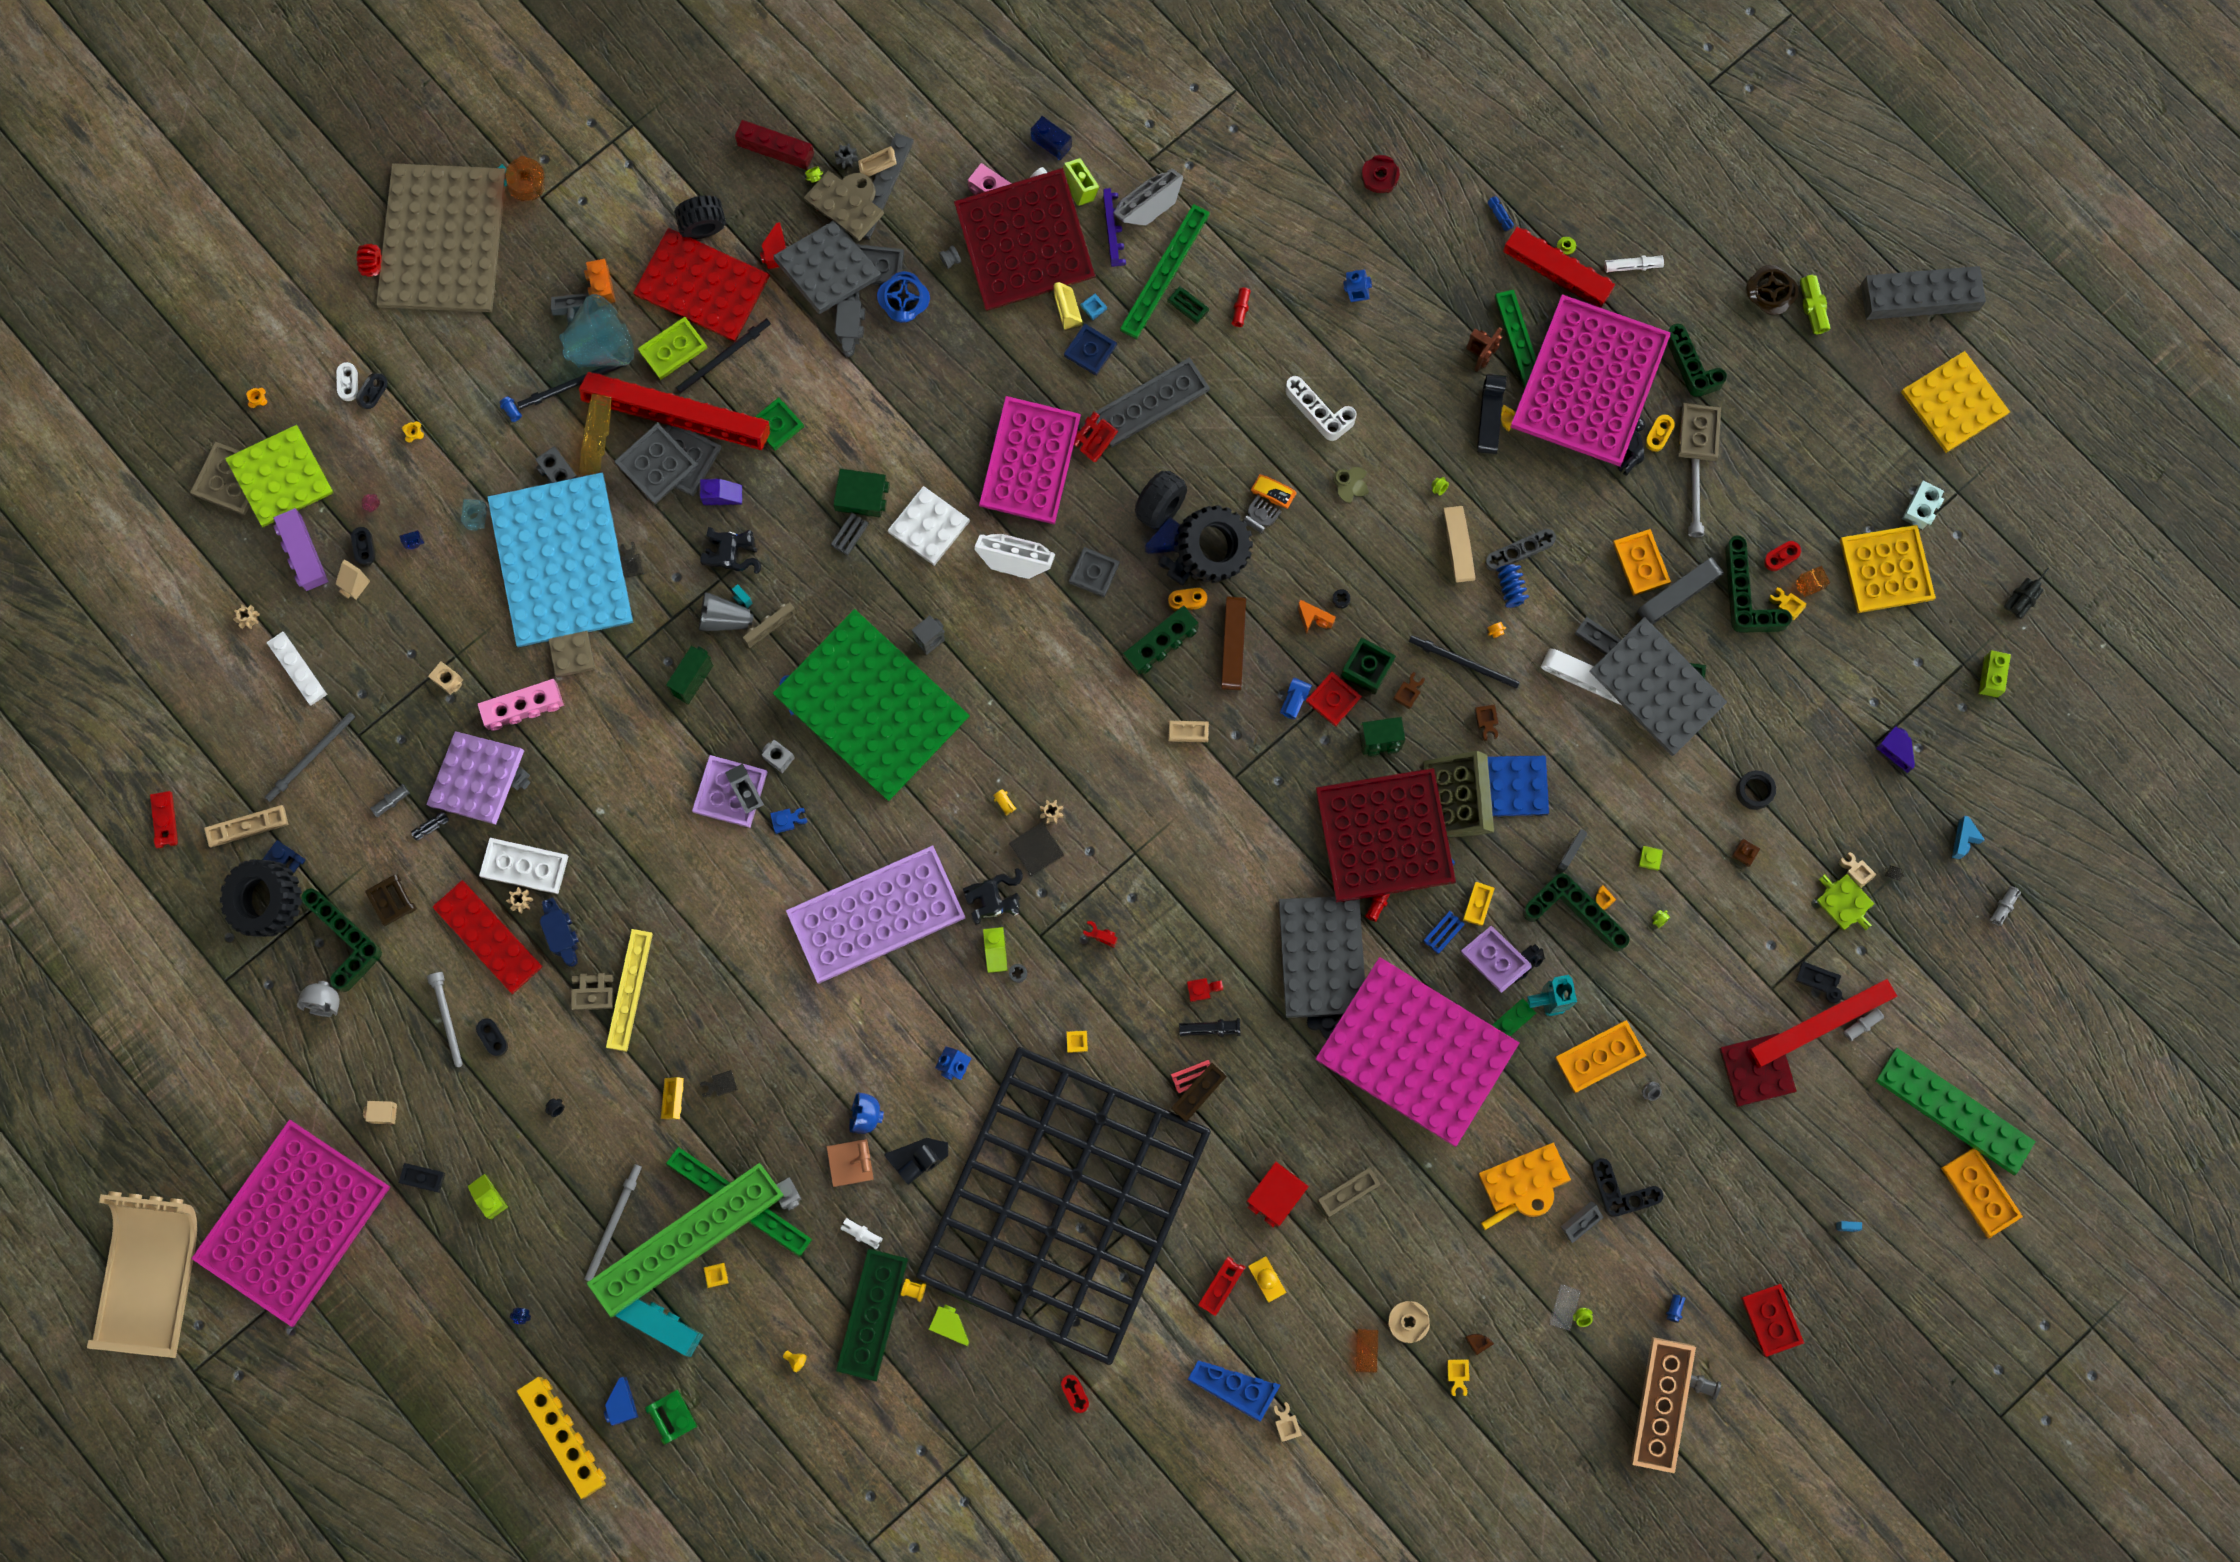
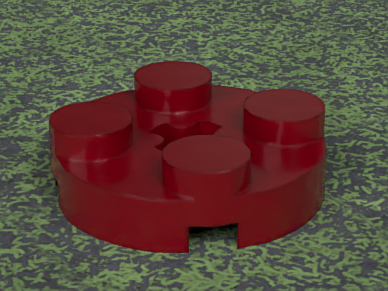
(1378, 184)

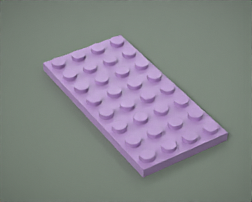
(875, 914)

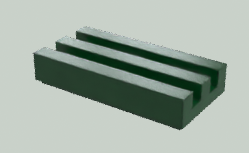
(1196, 319)

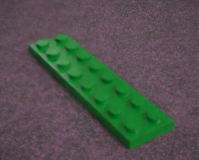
(1955, 1111)

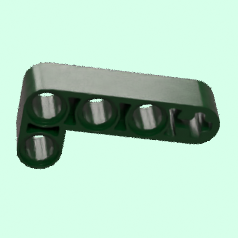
(1692, 359)

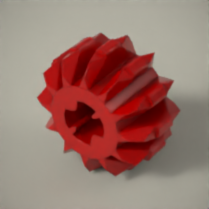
(369, 260)

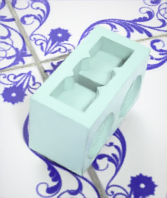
(1920, 503)

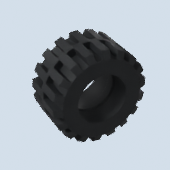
(700, 217)

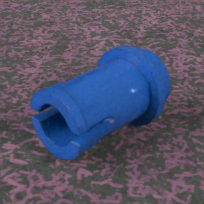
(508, 405)
(1675, 1309)

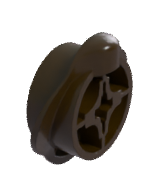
(1772, 273)

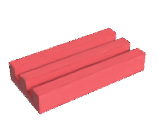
(1174, 1076)

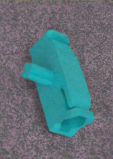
(1553, 996)

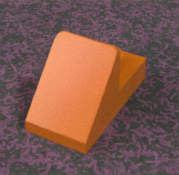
(1309, 613)

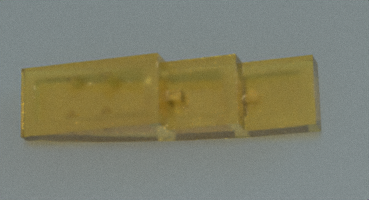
(595, 434)

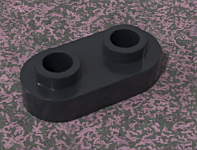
(372, 392)
(364, 547)
(492, 1038)

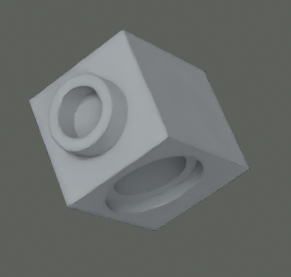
(783, 762)

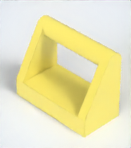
(1067, 306)

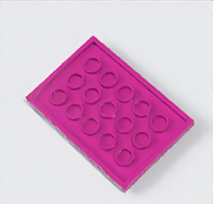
(1030, 460)

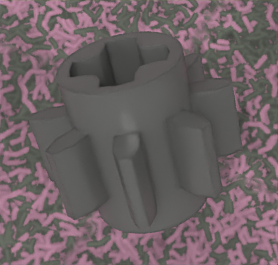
(846, 156)
(520, 779)

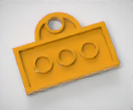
(1526, 1180)

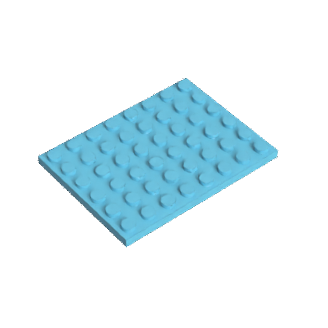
(560, 559)

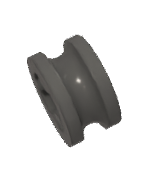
(1023, 975)

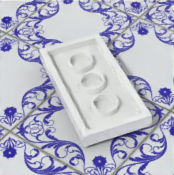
(523, 866)

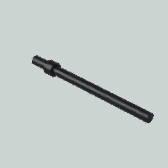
(752, 333)
(537, 398)
(1429, 646)

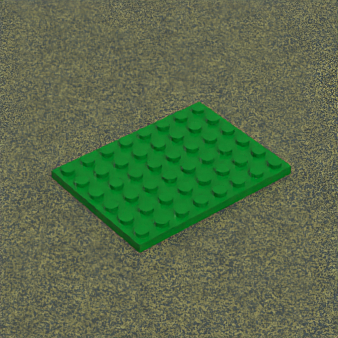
(871, 705)

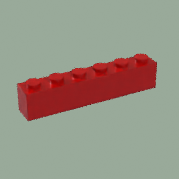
(1559, 267)

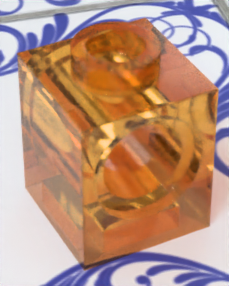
(1812, 581)

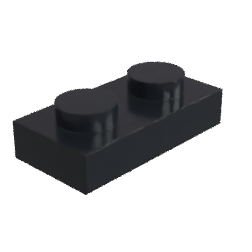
(421, 1177)

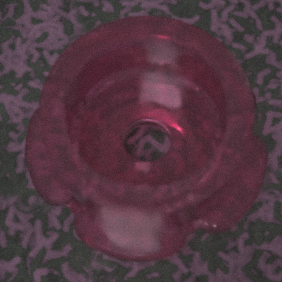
(370, 502)

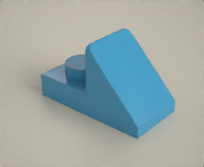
(1965, 833)

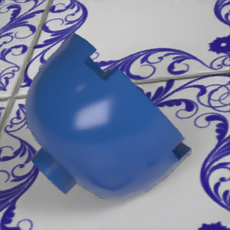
(865, 1114)

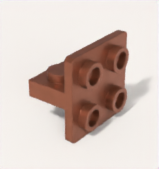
(1483, 346)

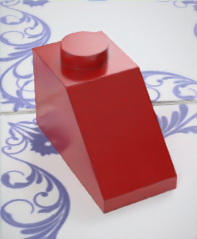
(772, 245)

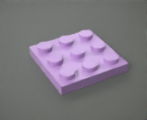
(717, 796)

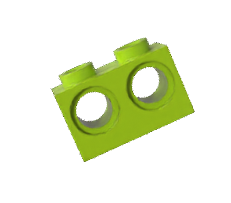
(1994, 673)

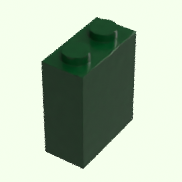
(861, 493)
(690, 674)

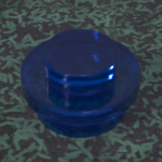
(520, 1315)

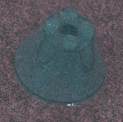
(597, 336)

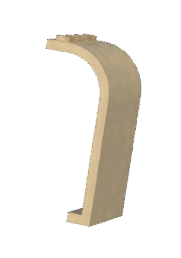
(145, 1275)

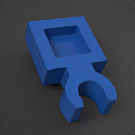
(784, 820)

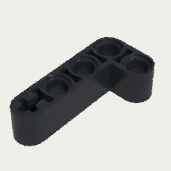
(1490, 413)

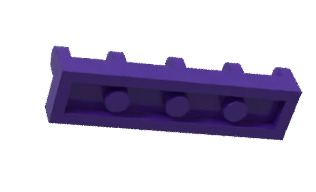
(1112, 229)

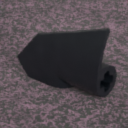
(917, 1158)

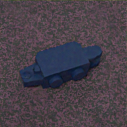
(558, 933)

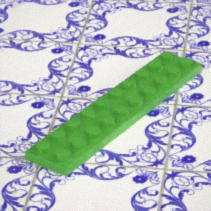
(684, 1240)

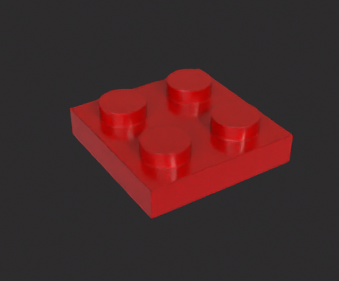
(1333, 699)

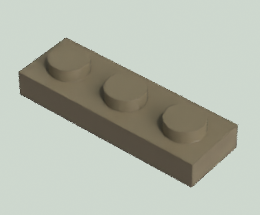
(769, 624)
(1349, 1192)

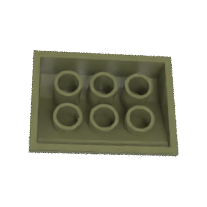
(1464, 793)

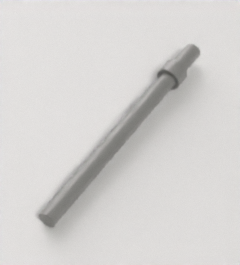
(629, 1185)

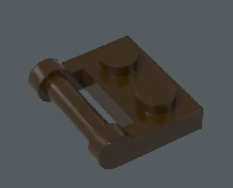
(384, 902)

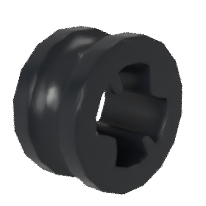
(1341, 592)

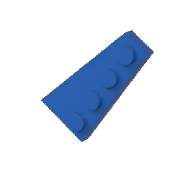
(1238, 1390)

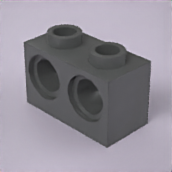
(559, 468)

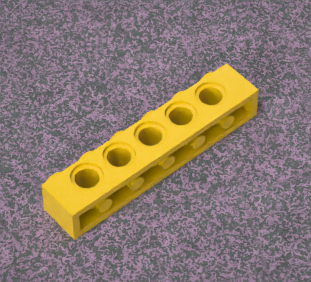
(529, 1395)

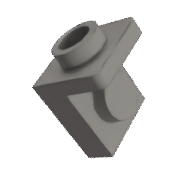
(790, 1194)

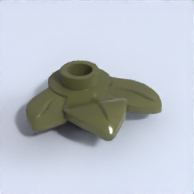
(1353, 485)

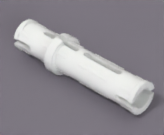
(1634, 263)

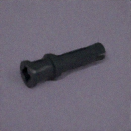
(1221, 1028)

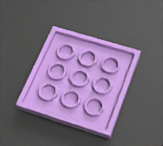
(475, 777)

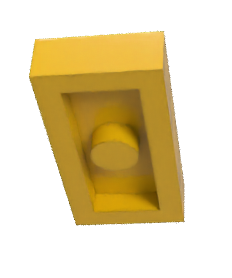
(1478, 904)
(672, 1098)

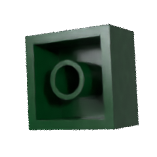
(1368, 666)
(1382, 736)

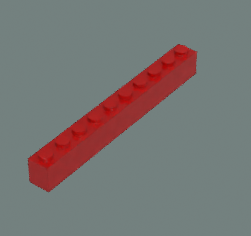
(677, 411)

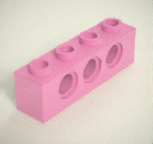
(983, 177)
(490, 708)

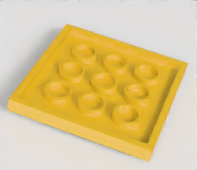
(1955, 402)
(1887, 569)

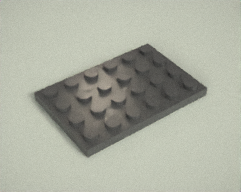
(1658, 686)
(1320, 955)

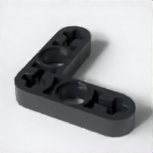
(1616, 1196)

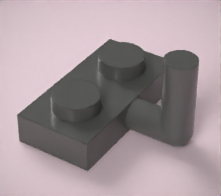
(567, 305)

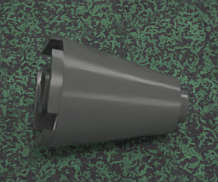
(722, 614)

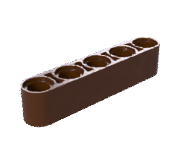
(1233, 643)

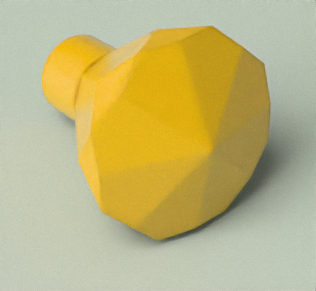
(795, 1360)

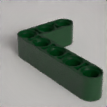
(1744, 594)
(1579, 909)
(346, 934)

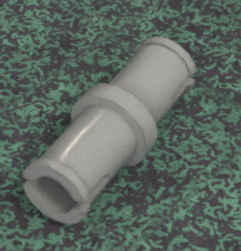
(2005, 906)
(1863, 1024)

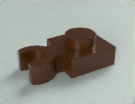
(1408, 693)
(1487, 718)

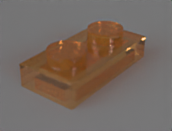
(1366, 1350)

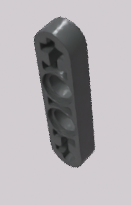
(1522, 553)

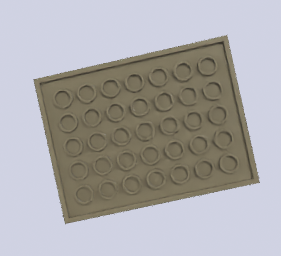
(441, 238)

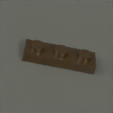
(1199, 1092)

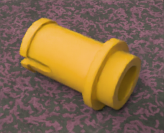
(1004, 802)

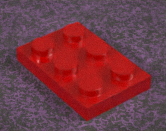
(1772, 1320)

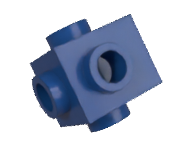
(1357, 285)
(952, 1063)

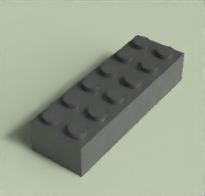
(1923, 292)

